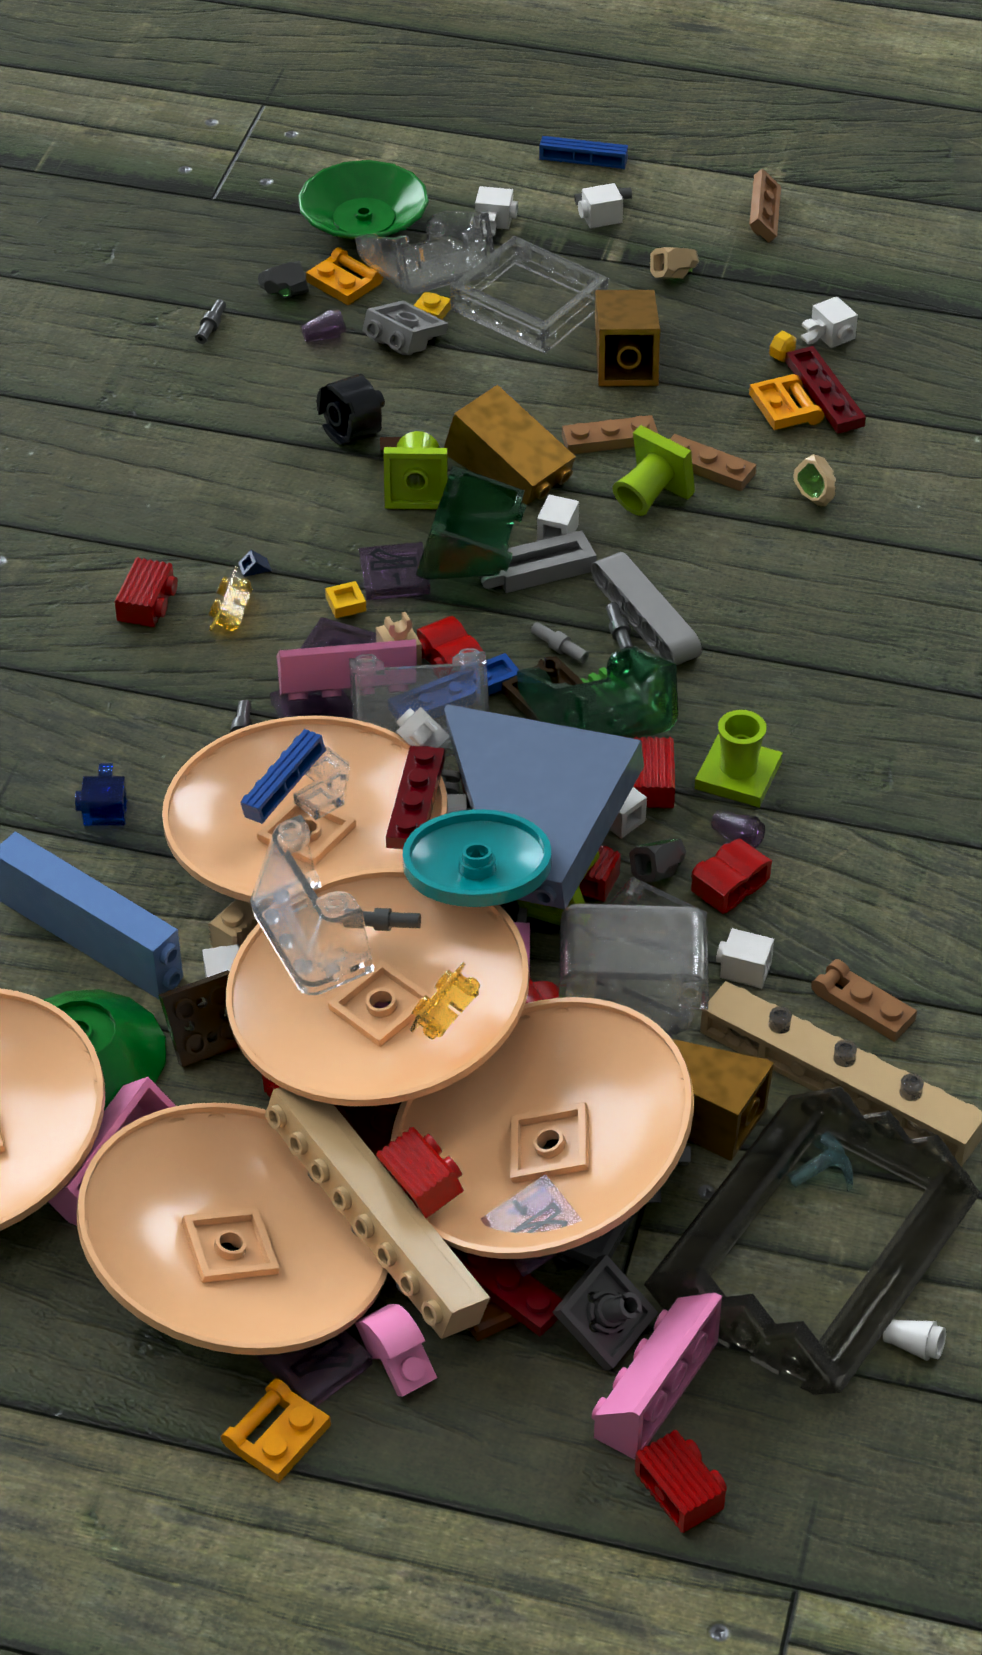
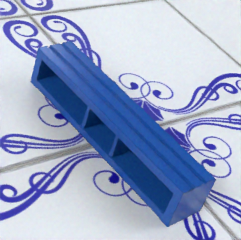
(583, 152)
(282, 776)

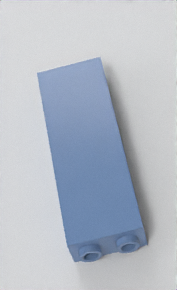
(89, 916)

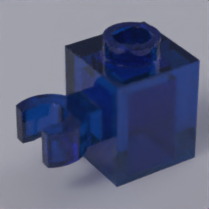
(102, 798)

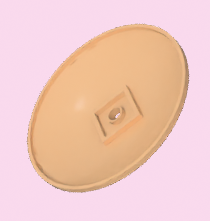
(227, 849)
(362, 1055)
(568, 1073)
(47, 1102)
(210, 1176)

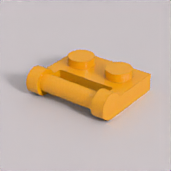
(340, 283)
(778, 406)
(285, 1439)

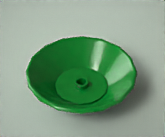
(363, 199)
(122, 1033)

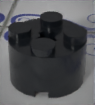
(350, 409)

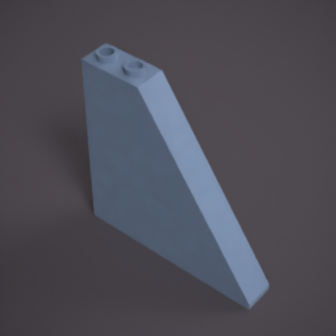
(552, 775)

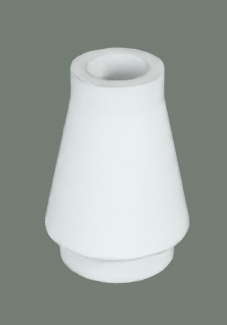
(917, 1337)

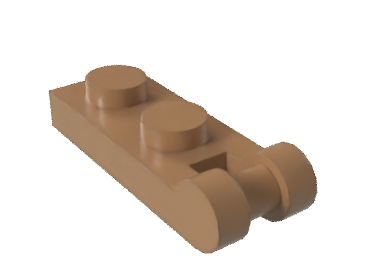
(864, 1000)

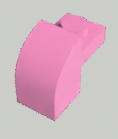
(397, 1341)

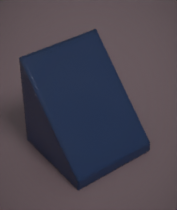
(254, 564)

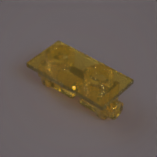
(231, 606)
(434, 1012)

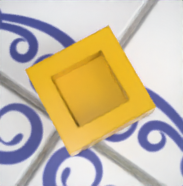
(434, 304)
(345, 599)

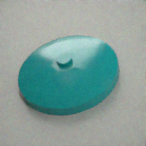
(477, 858)

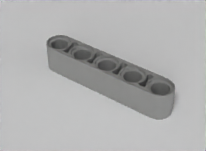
(646, 609)

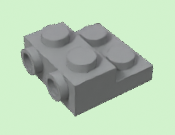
(402, 327)

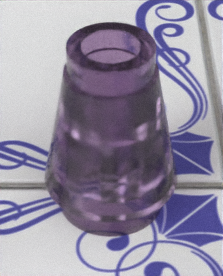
(325, 326)
(739, 826)

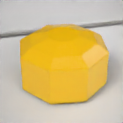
(782, 343)

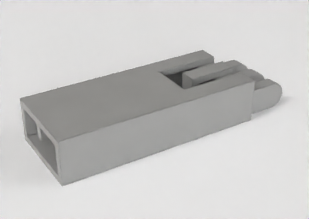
(544, 562)

